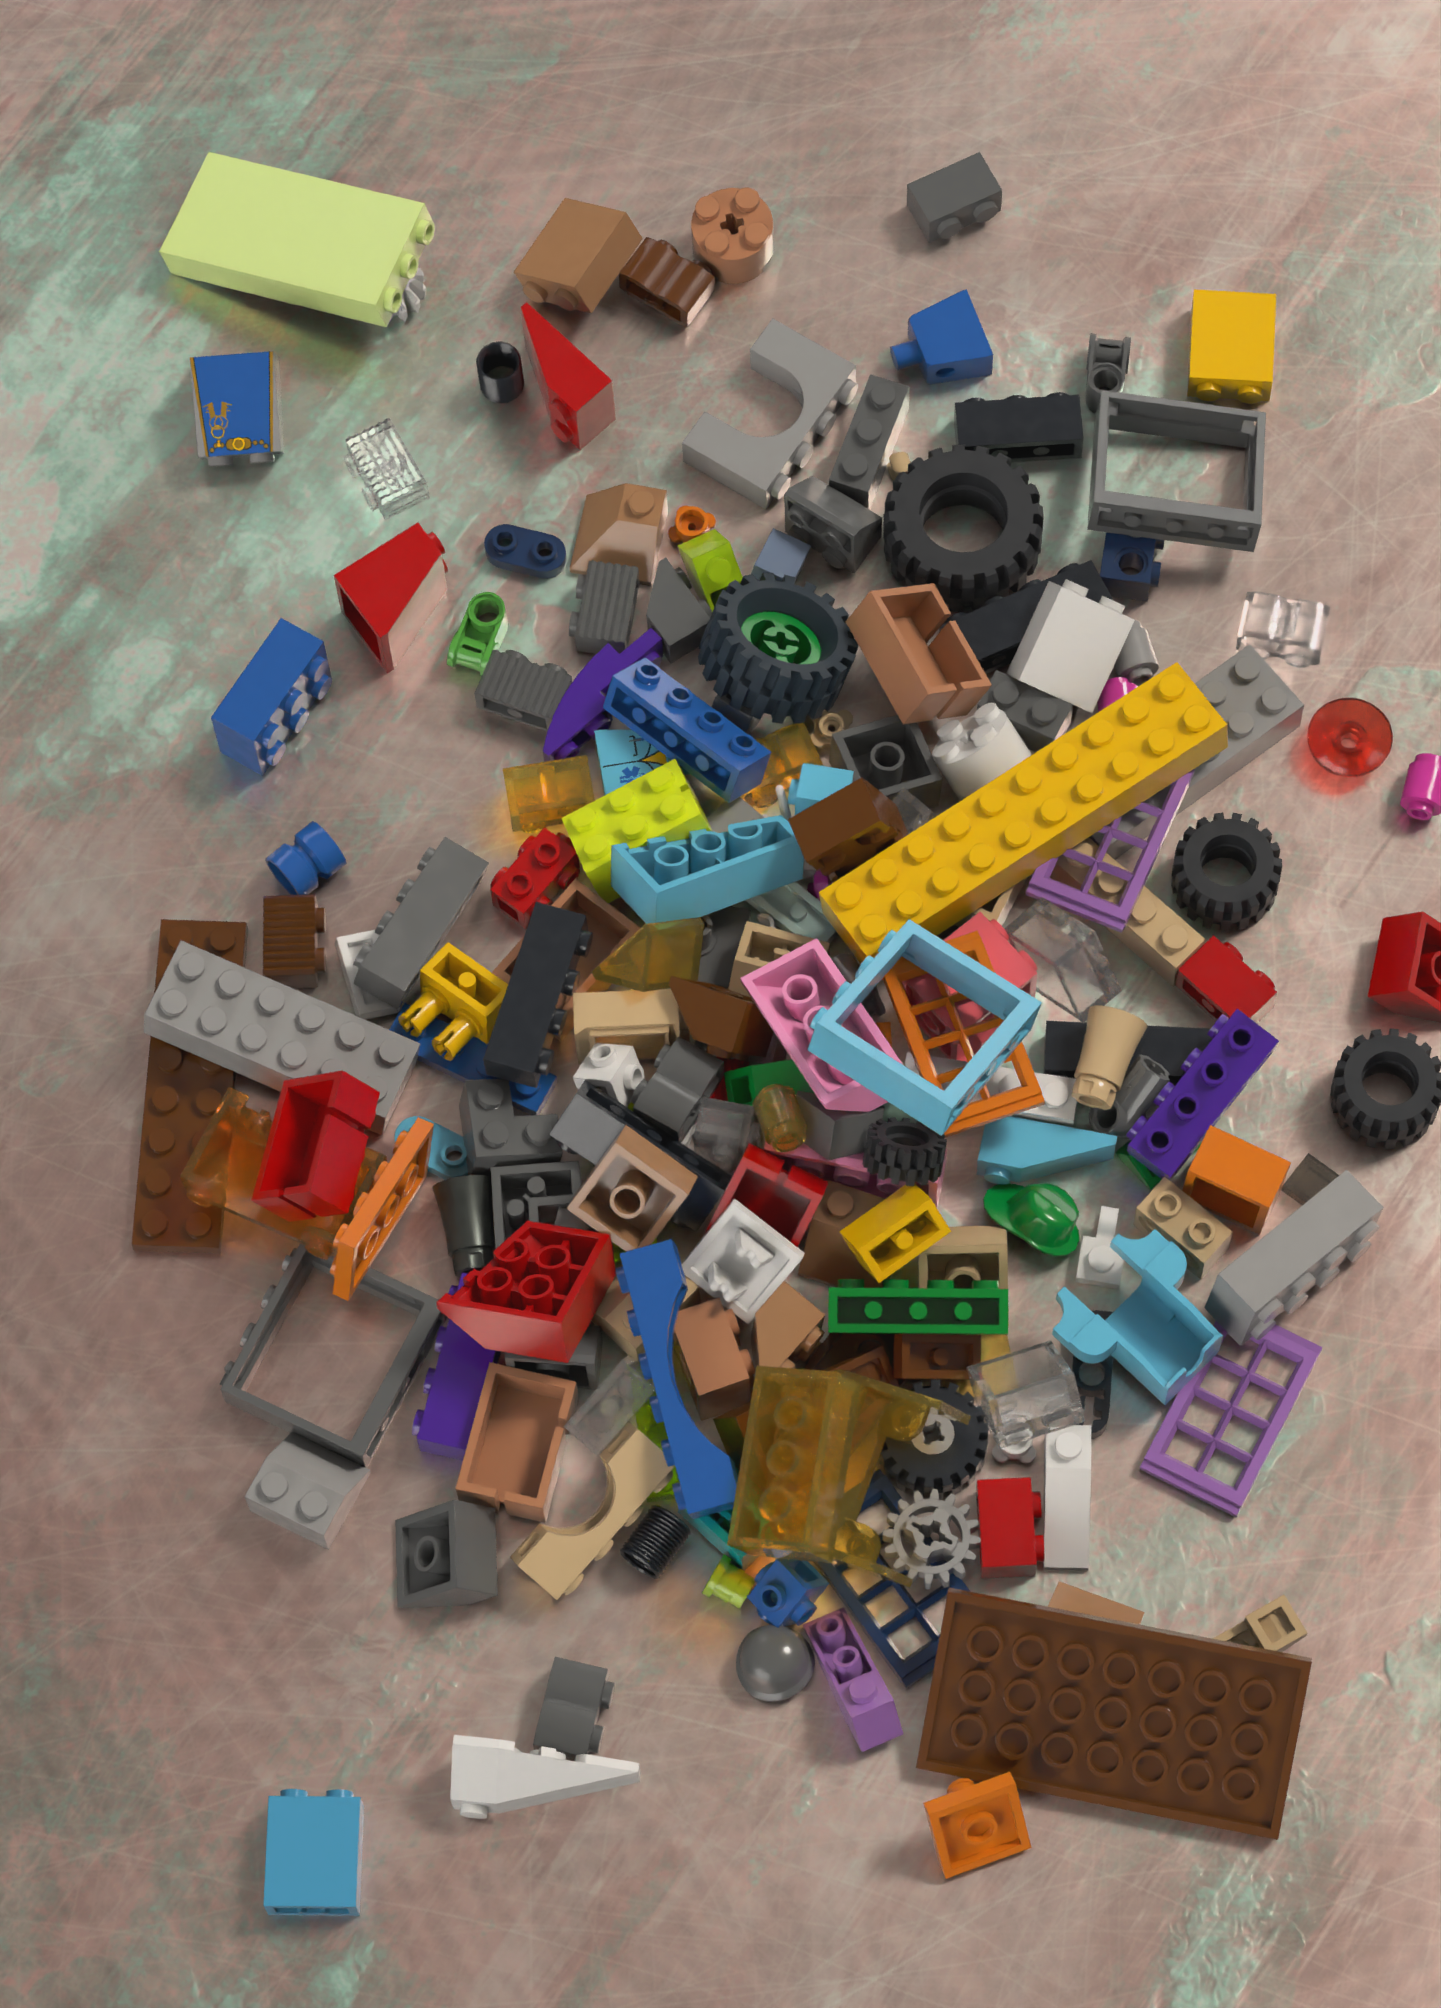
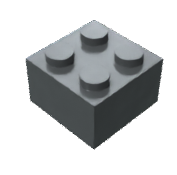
(889, 758)

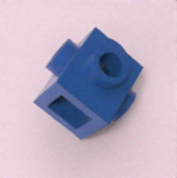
(787, 1592)

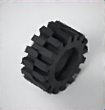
(904, 1151)

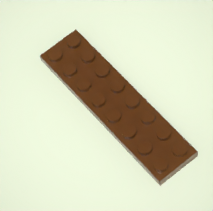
(177, 1109)

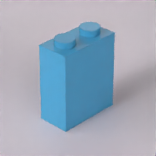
(314, 1853)

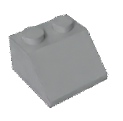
(306, 1489)

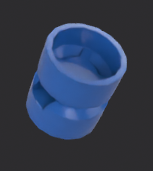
(310, 857)

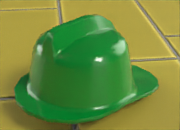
(1036, 1213)

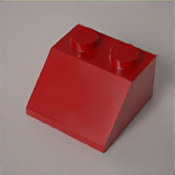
(1408, 966)

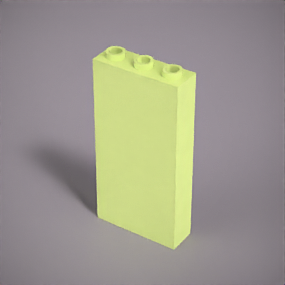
(298, 239)

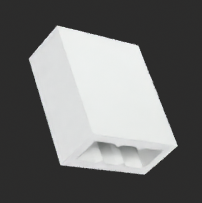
(1071, 644)

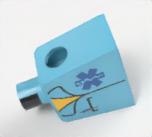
(625, 757)

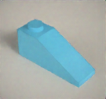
(1031, 1149)

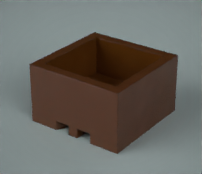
(847, 829)

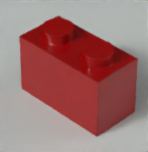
(1222, 982)
(1007, 1527)

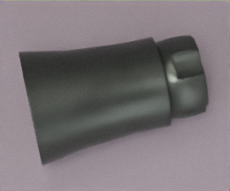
(467, 1220)

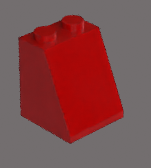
(393, 592)

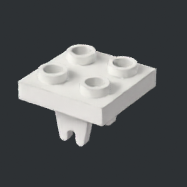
(741, 1260)

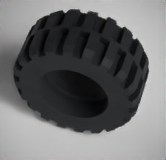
(971, 480)

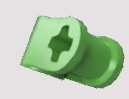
(477, 639)

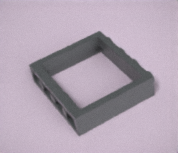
(1172, 518)
(276, 1306)

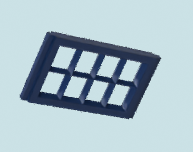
(922, 1660)

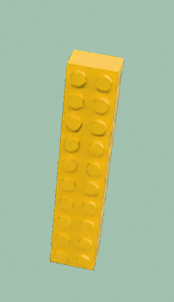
(1029, 814)

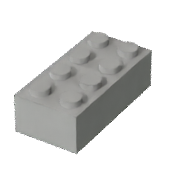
(1294, 1259)

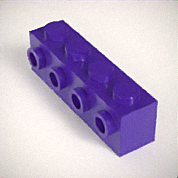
(1201, 1095)

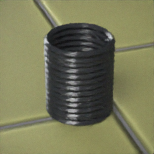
(497, 355)
(655, 1541)

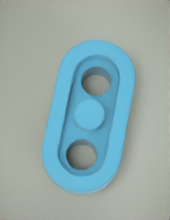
(442, 1143)

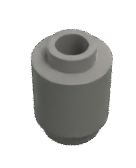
(1137, 657)

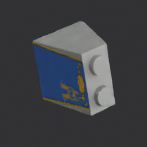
(237, 407)

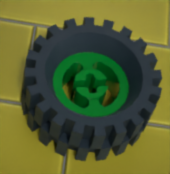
(786, 627)

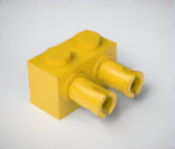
(463, 992)

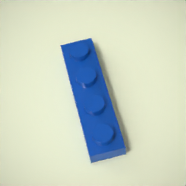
(470, 1065)

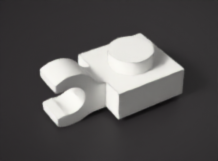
(1097, 1261)

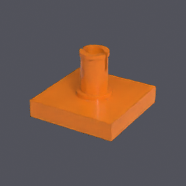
(977, 1823)

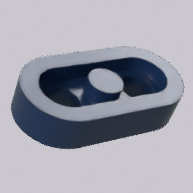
(523, 554)

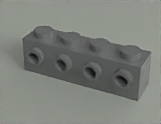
(420, 922)

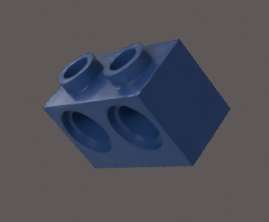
(1128, 551)

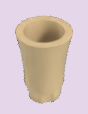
(1106, 1055)

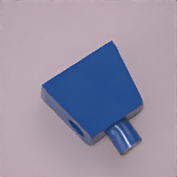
(946, 342)

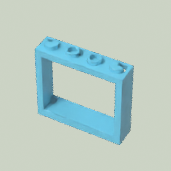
(890, 1078)

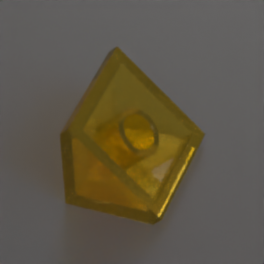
(655, 955)

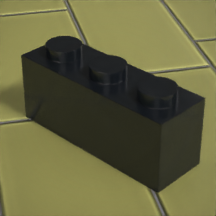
(1022, 426)

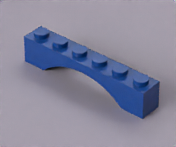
(657, 1291)

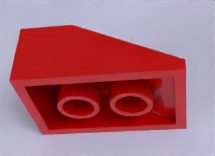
(572, 386)

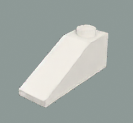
(1067, 1498)

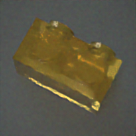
(547, 792)

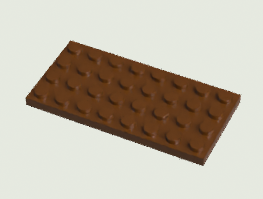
(1114, 1713)

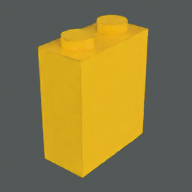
(1231, 346)

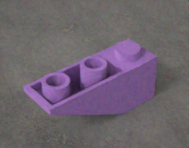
(854, 1679)

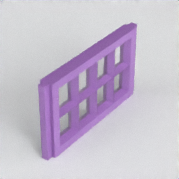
(1097, 909)
(1193, 1479)

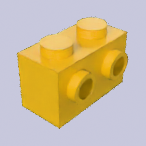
(895, 1231)

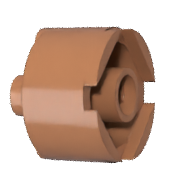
(733, 234)

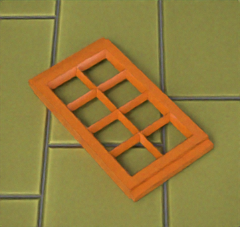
(989, 1107)

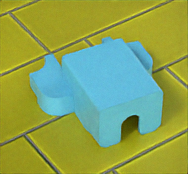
(1154, 1330)

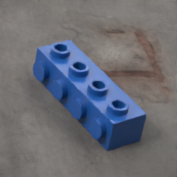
(686, 729)

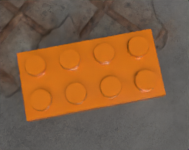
(381, 1209)

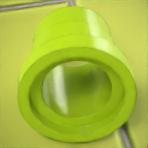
(729, 1583)

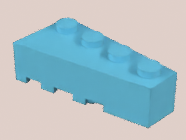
(706, 869)

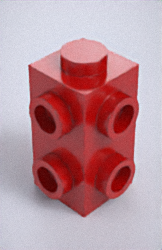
(537, 875)

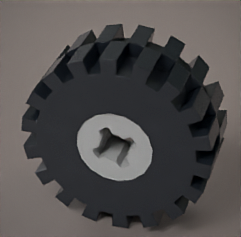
(933, 1464)

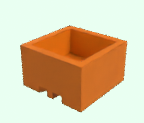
(1235, 1179)

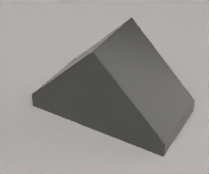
(835, 1131)

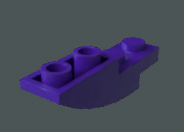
(582, 704)

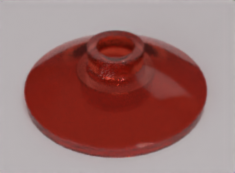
(1355, 721)

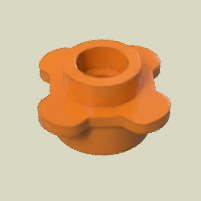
(689, 516)

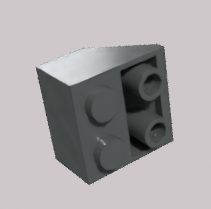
(831, 523)

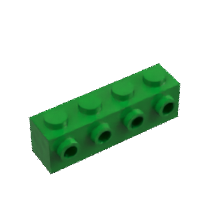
(918, 1310)

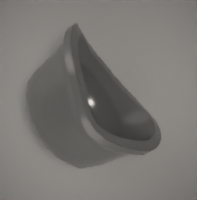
(774, 1663)

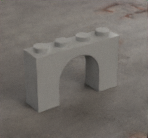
(763, 465)

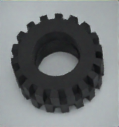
(1226, 840)
(1392, 1056)

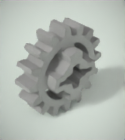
(948, 1546)

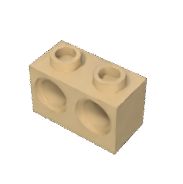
(1185, 1224)

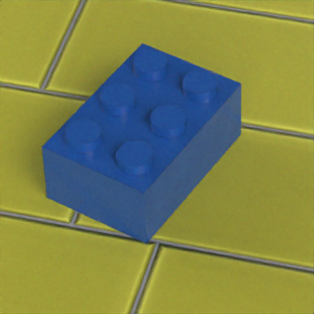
(272, 697)

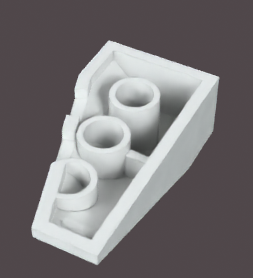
(498, 1778)

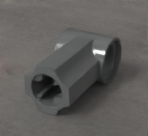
(1137, 1093)

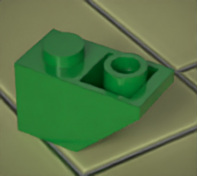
(747, 1082)

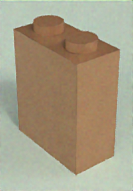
(577, 255)

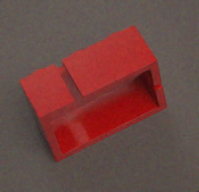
(315, 1146)
(773, 1194)

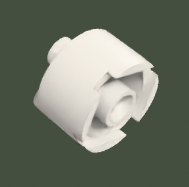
(978, 749)

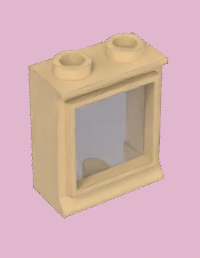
(629, 1019)

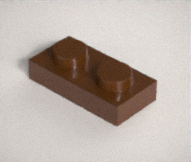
(935, 1355)

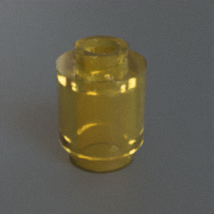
(780, 1117)

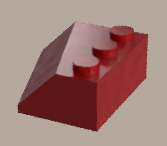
(535, 1291)

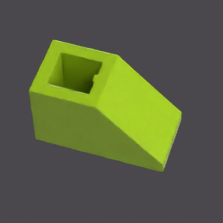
(710, 565)

